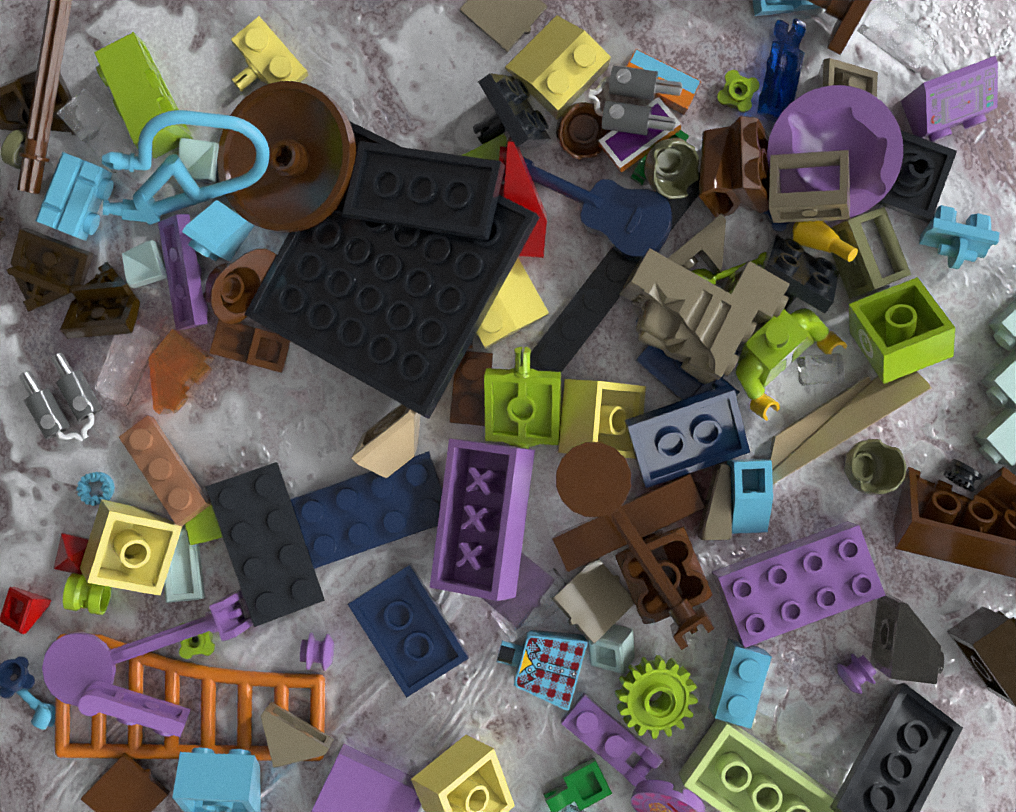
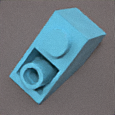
(217, 232)
(751, 495)

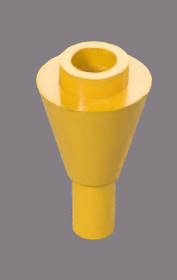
(821, 237)

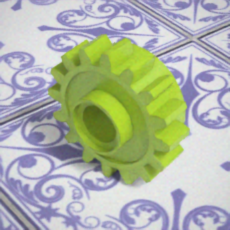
(668, 709)

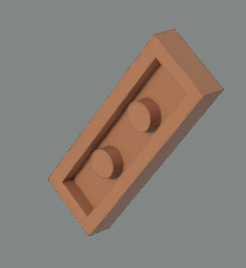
(164, 470)

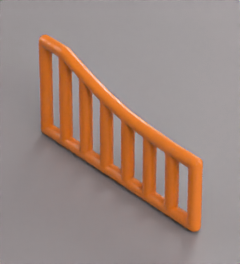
(209, 676)

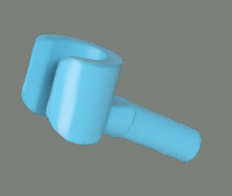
(44, 711)

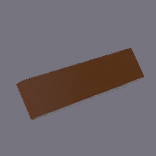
(646, 512)

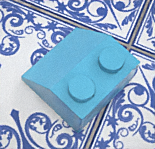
(218, 781)

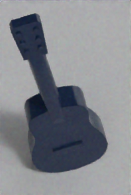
(625, 217)

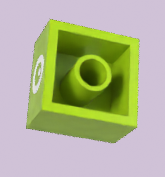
(901, 330)

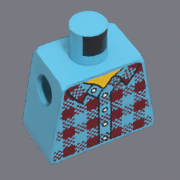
(546, 664)

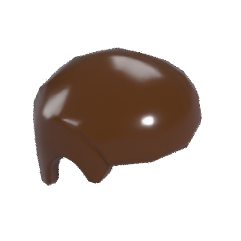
(580, 130)

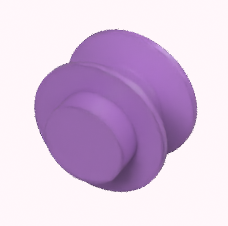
(317, 651)
(856, 673)

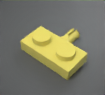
(265, 56)

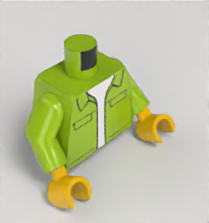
(775, 349)

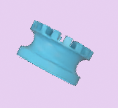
(84, 488)

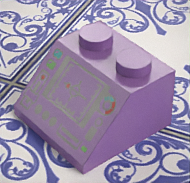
(953, 100)

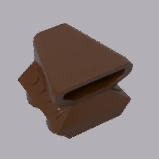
(735, 167)
(680, 564)

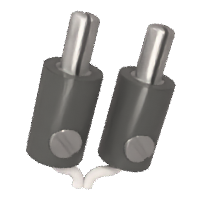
(636, 84)
(47, 410)

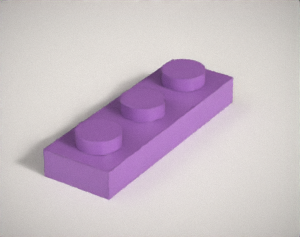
(182, 274)

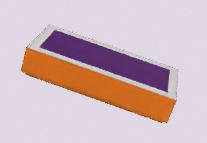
(628, 148)

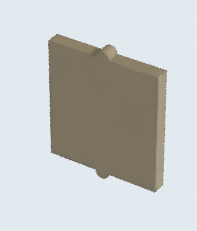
(504, 19)
(594, 600)

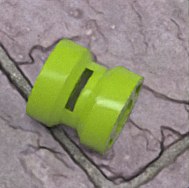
(84, 595)

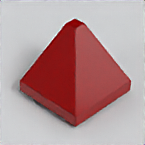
(22, 609)

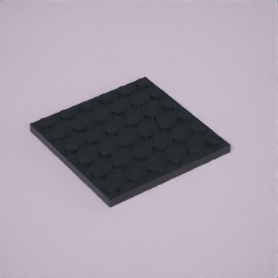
(389, 297)

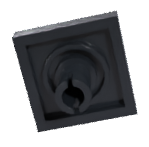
(511, 113)
(920, 178)
(809, 277)

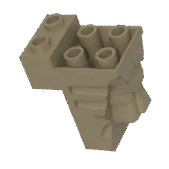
(698, 319)

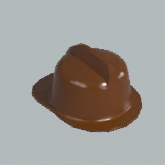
(234, 284)

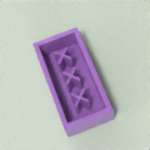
(482, 519)
(798, 583)

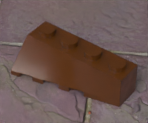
(953, 527)

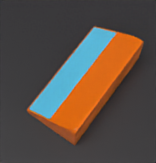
(666, 72)

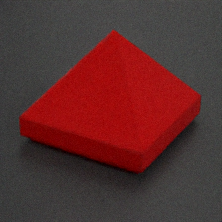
(70, 553)

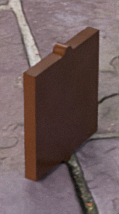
(125, 789)

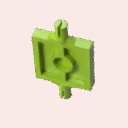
(522, 404)

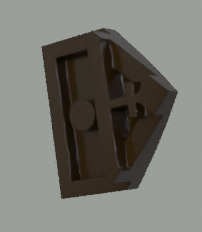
(46, 267)
(101, 307)

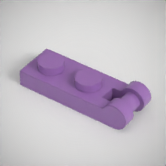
(134, 708)
(610, 739)

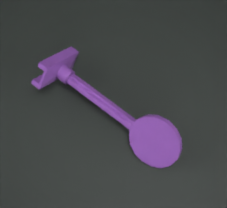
(84, 658)

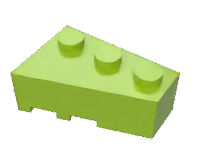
(139, 91)

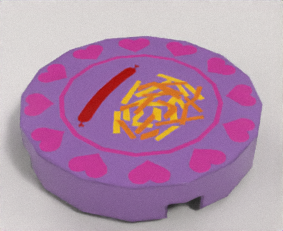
(660, 797)

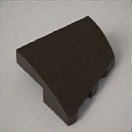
(16, 103)

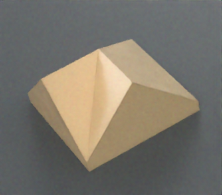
(389, 442)

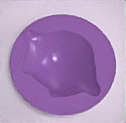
(834, 121)

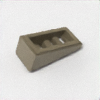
(716, 516)

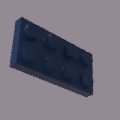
(369, 510)

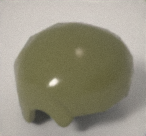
(672, 167)
(875, 467)

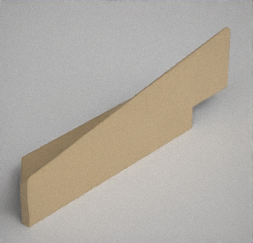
(840, 420)

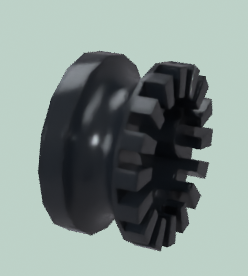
(964, 474)

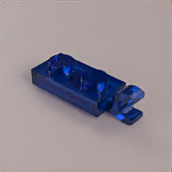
(782, 70)

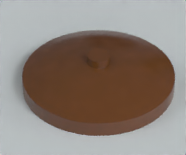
(308, 157)

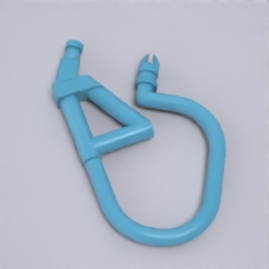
(143, 206)

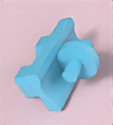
(959, 240)

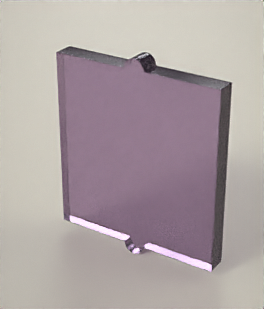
(531, 587)

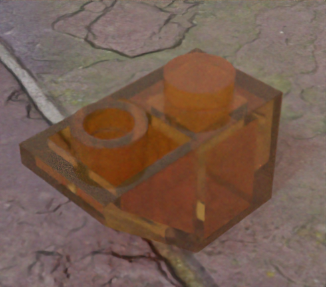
(174, 370)

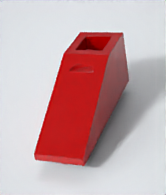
(522, 190)

